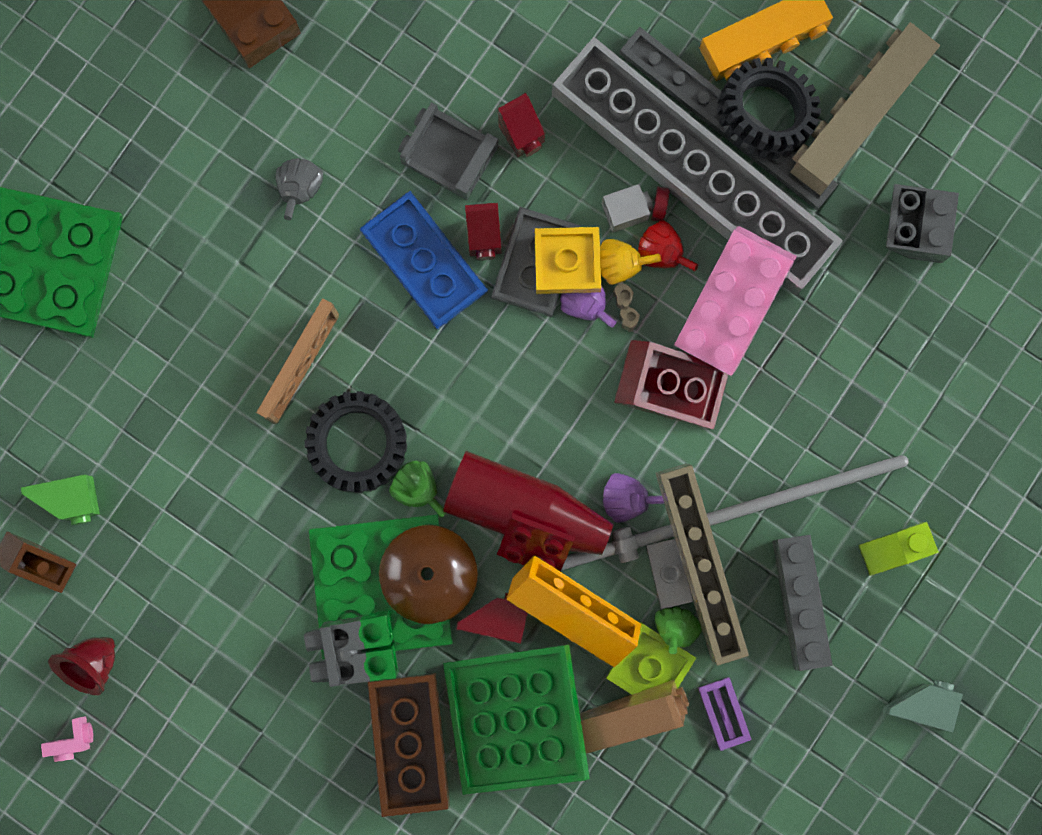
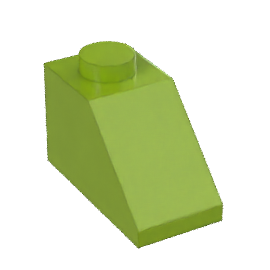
(898, 548)

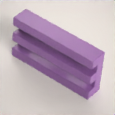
(714, 687)

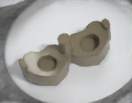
(627, 314)

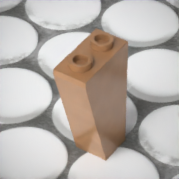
(634, 717)

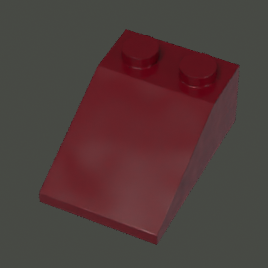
(671, 384)

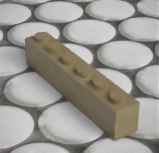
(864, 109)
(702, 564)

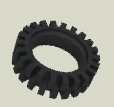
(786, 83)
(331, 412)

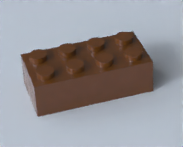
(408, 745)

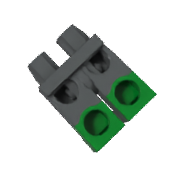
(354, 650)

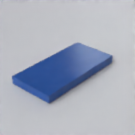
(423, 260)

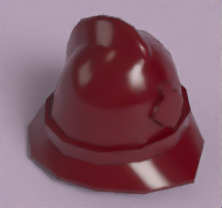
(85, 664)

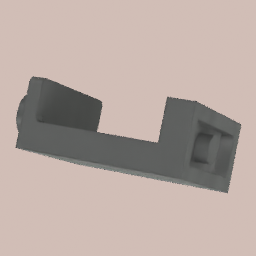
(447, 151)

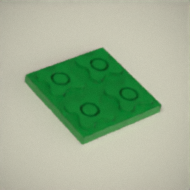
(54, 261)
(348, 583)
(516, 720)

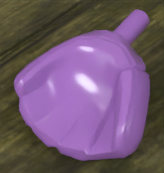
(586, 306)
(626, 498)

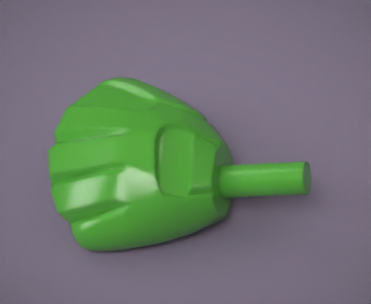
(415, 486)
(677, 627)

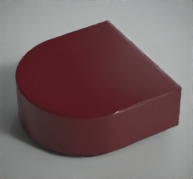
(660, 204)

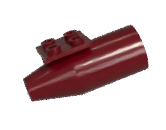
(526, 510)

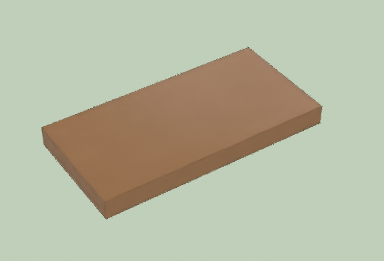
(298, 362)

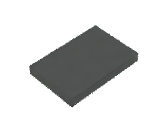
(518, 270)

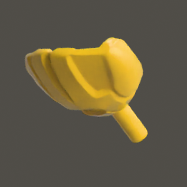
(621, 261)

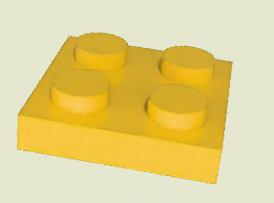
(567, 260)

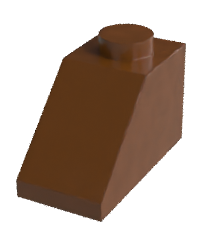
(34, 562)

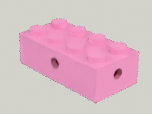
(735, 300)

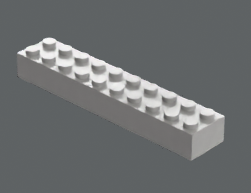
(689, 159)

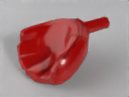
(664, 240)

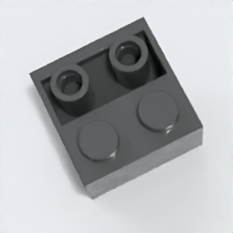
(922, 223)

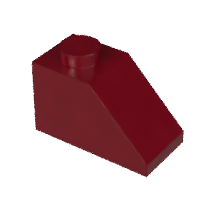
(521, 126)
(483, 230)
(497, 620)

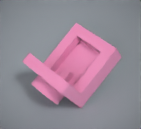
(65, 749)

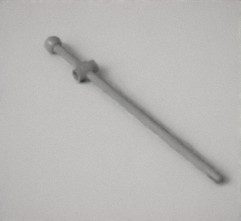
(627, 544)

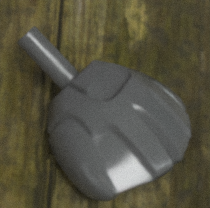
(297, 183)

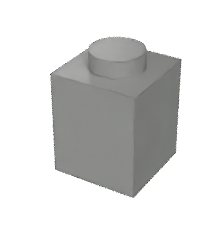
(627, 207)

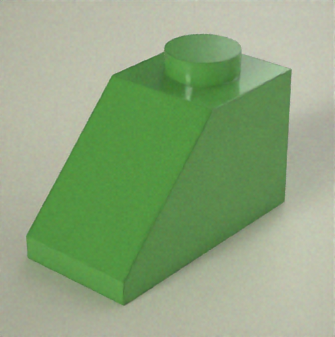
(67, 499)

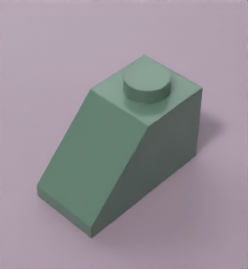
(929, 705)

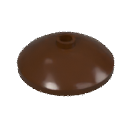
(452, 580)

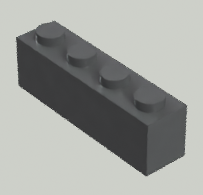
(802, 603)

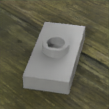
(668, 574)

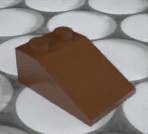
(254, 26)

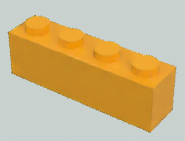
(764, 34)
(574, 611)

